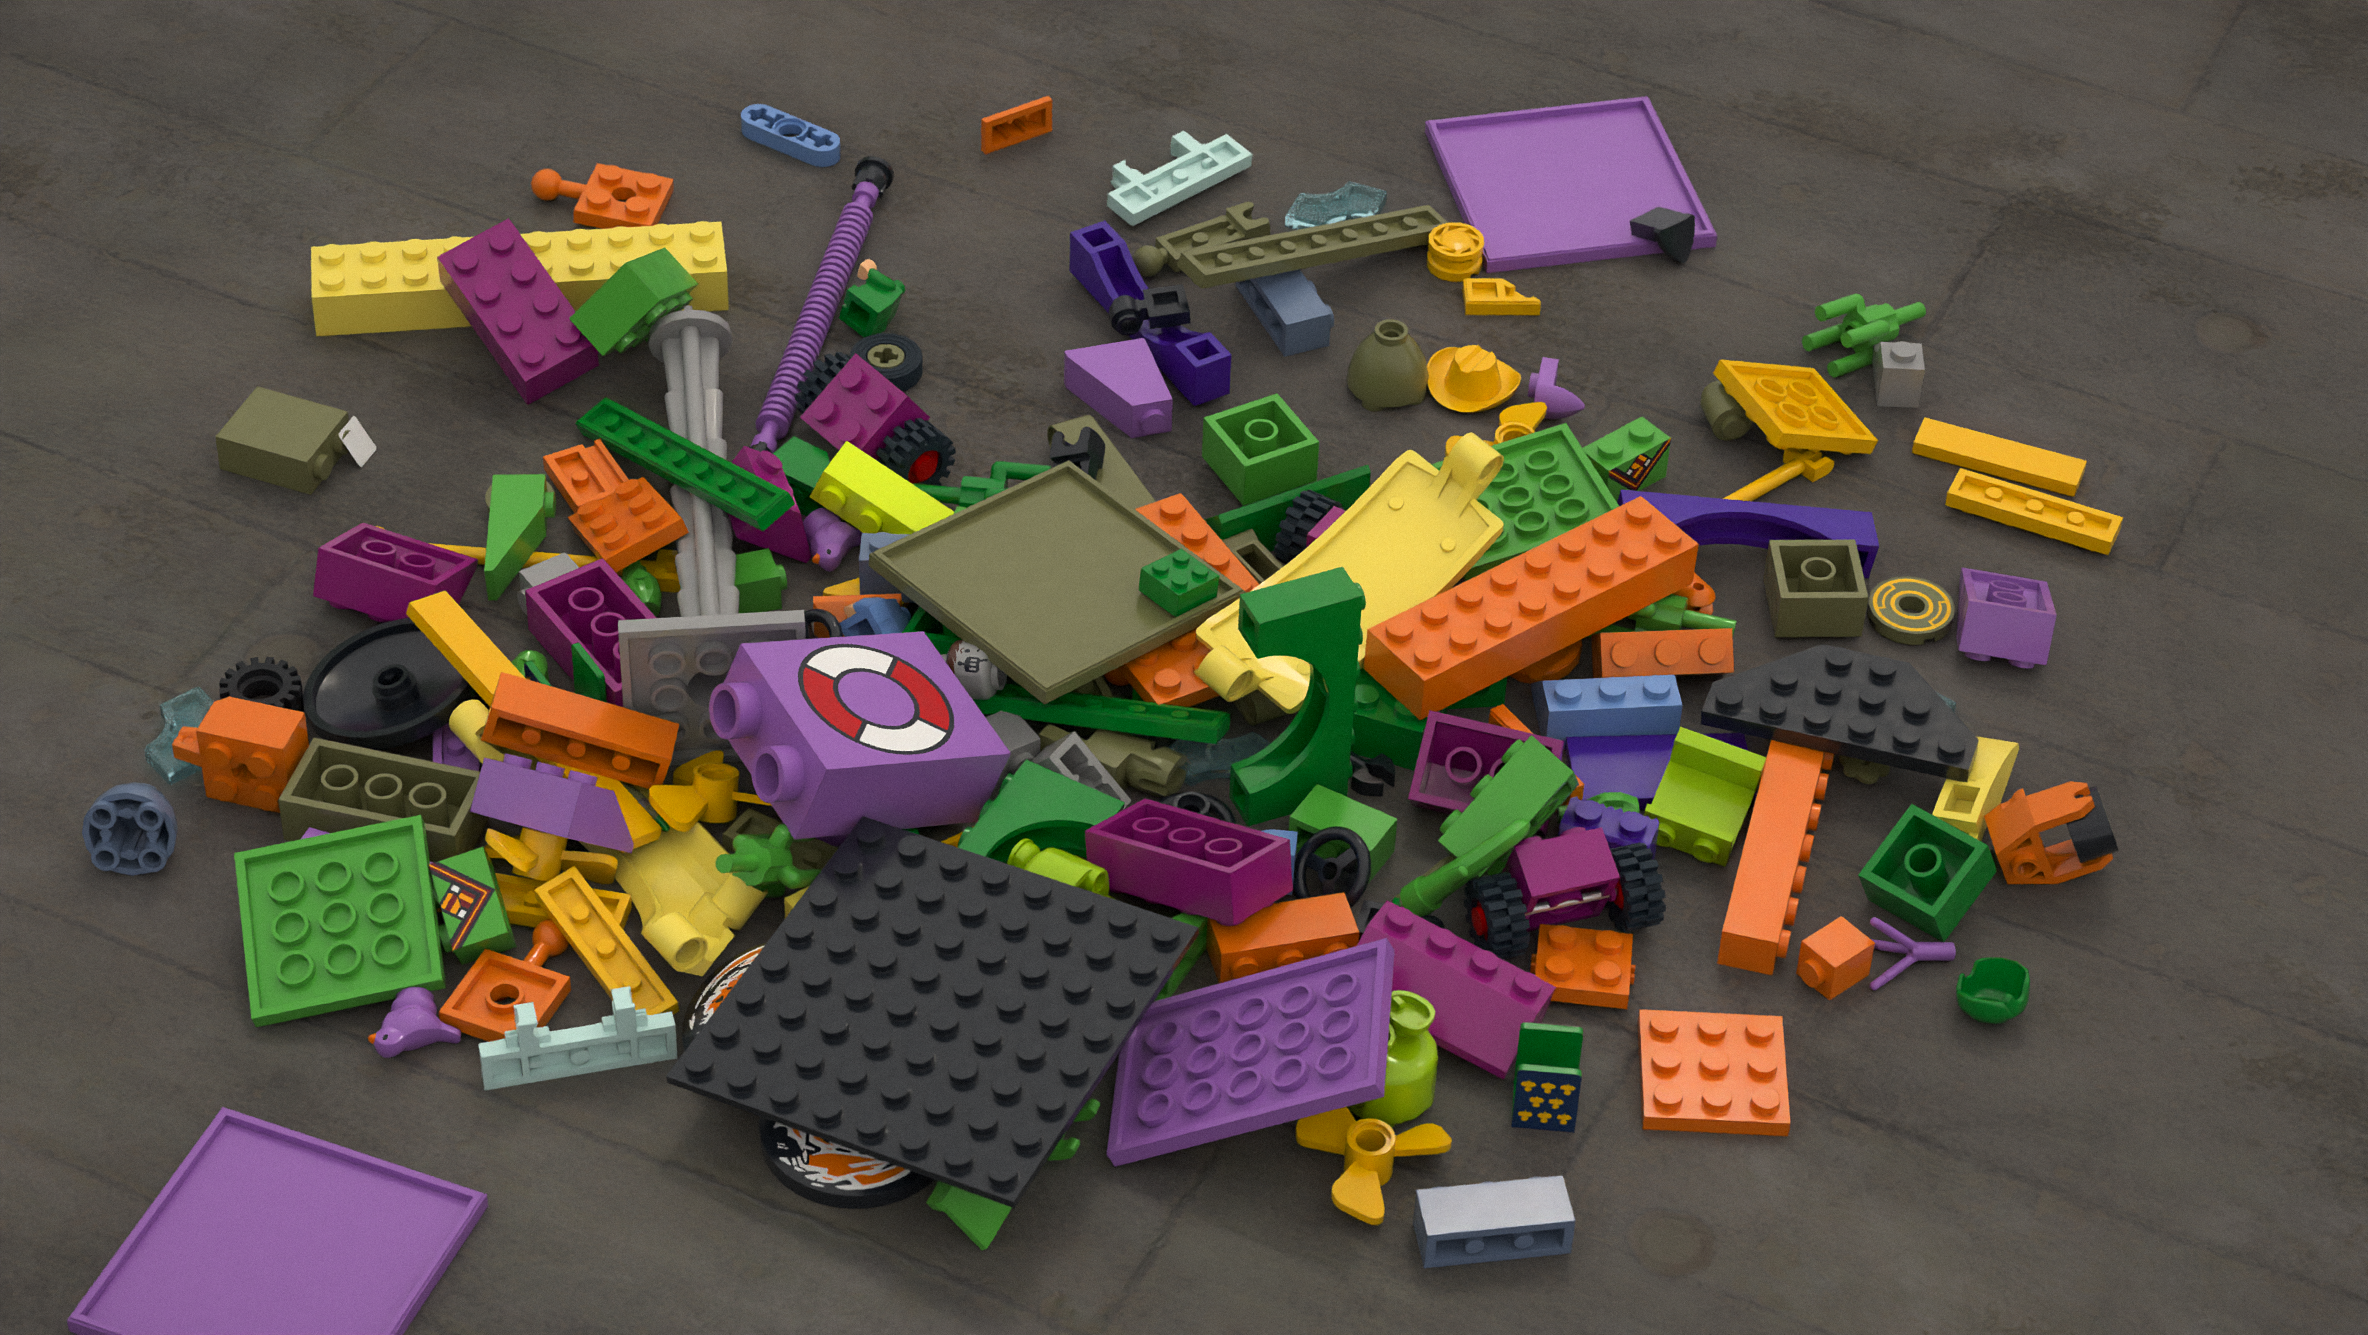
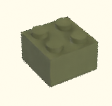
(1815, 588)

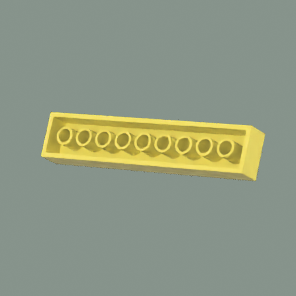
(400, 289)

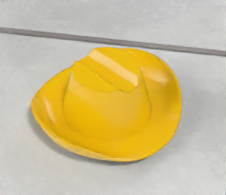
(1470, 379)

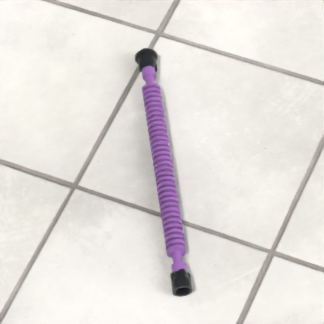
(779, 407)

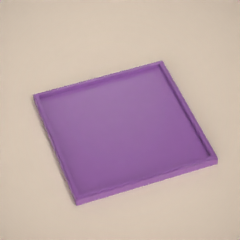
(1564, 181)
(280, 1241)

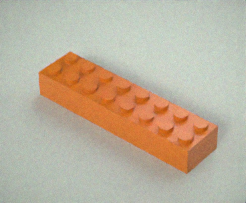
(1529, 607)

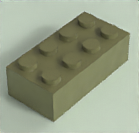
(359, 787)

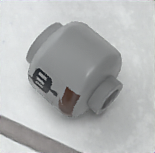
(974, 670)

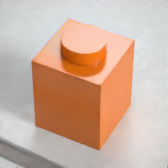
(1835, 958)

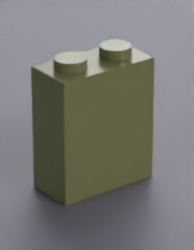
(282, 440)

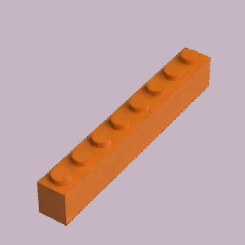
(1771, 858)

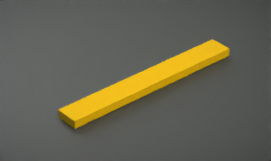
(481, 666)

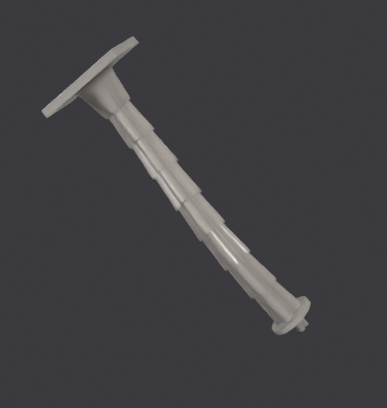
(679, 661)

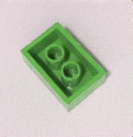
(633, 301)
(1526, 788)

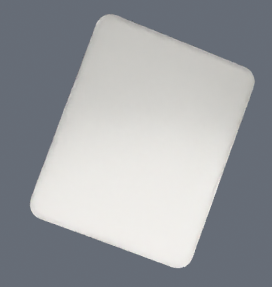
(357, 441)

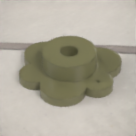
(1863, 770)

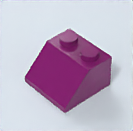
(787, 532)

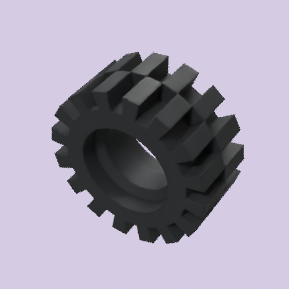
(264, 679)

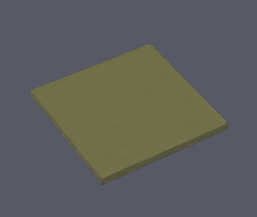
(1046, 580)

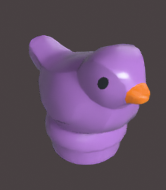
(829, 538)
(412, 1024)

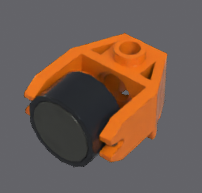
(2019, 846)

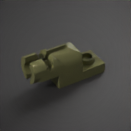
(1131, 760)

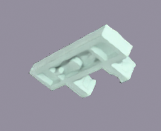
(1194, 170)
(541, 1055)

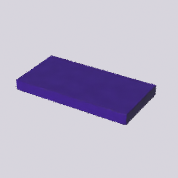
(1628, 762)

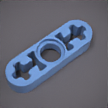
(811, 145)

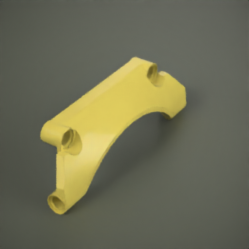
(670, 880)

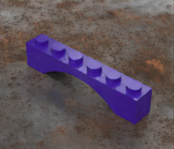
(1188, 358)
(1756, 523)

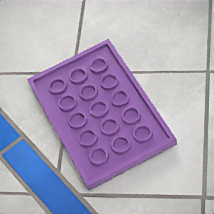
(1254, 1053)

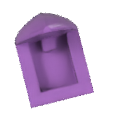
(1543, 389)

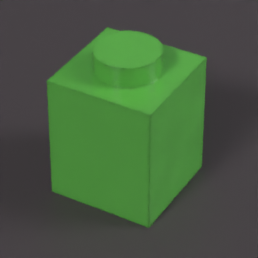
(759, 581)

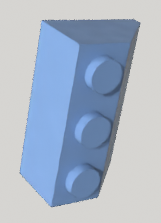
(1607, 706)

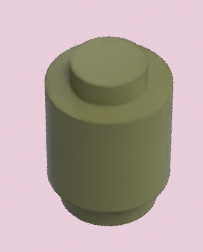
(1723, 412)

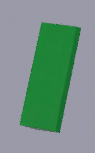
(1267, 514)

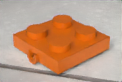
(1585, 965)

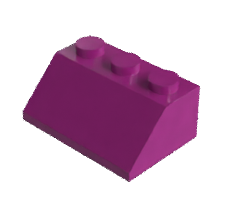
(385, 571)
(1456, 758)

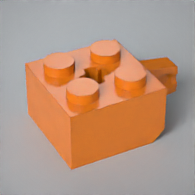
(245, 751)

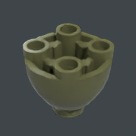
(1388, 368)

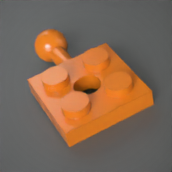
(598, 199)
(500, 976)

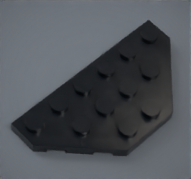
(1848, 708)

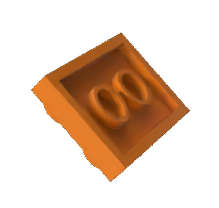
(627, 524)

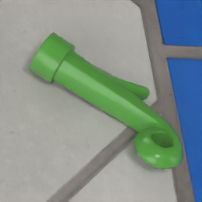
(1427, 892)

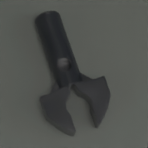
(1367, 772)

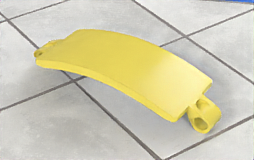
(1399, 541)

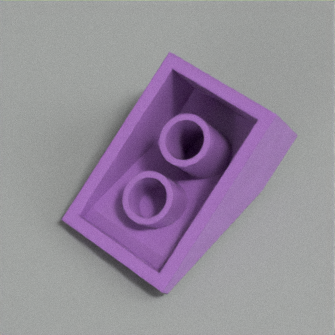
(2004, 618)

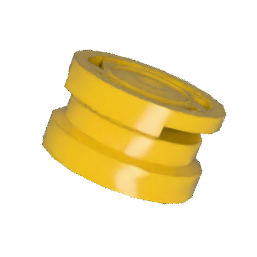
(1455, 251)

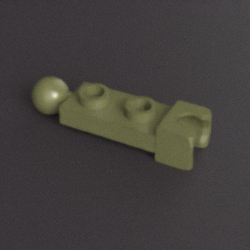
(1229, 228)

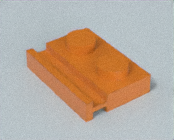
(584, 473)

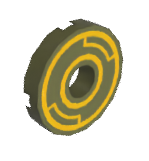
(1908, 592)

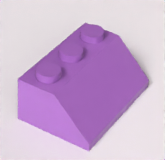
(550, 802)

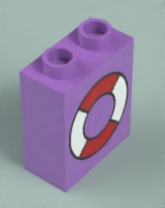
(857, 733)

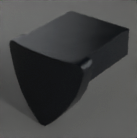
(1668, 228)

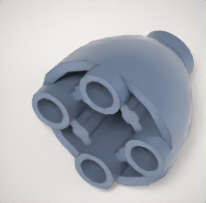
(130, 829)

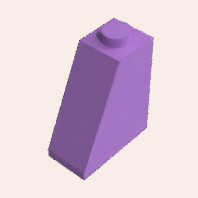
(1121, 385)

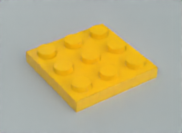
(1795, 407)

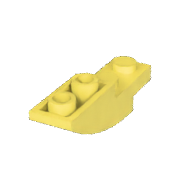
(1968, 802)

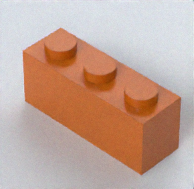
(1663, 653)
(1281, 936)

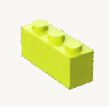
(874, 495)

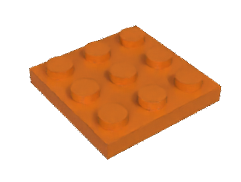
(1713, 1073)

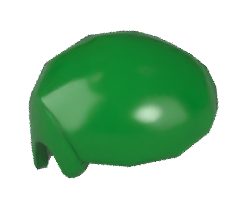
(1994, 990)

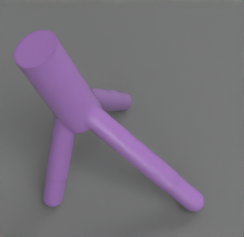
(1914, 951)

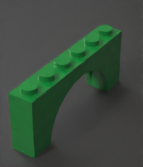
(1318, 623)
(1038, 807)

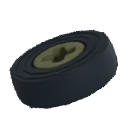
(901, 355)

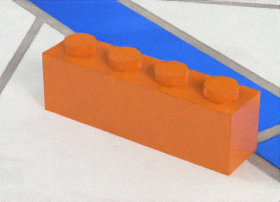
(580, 731)

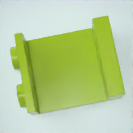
(1705, 796)

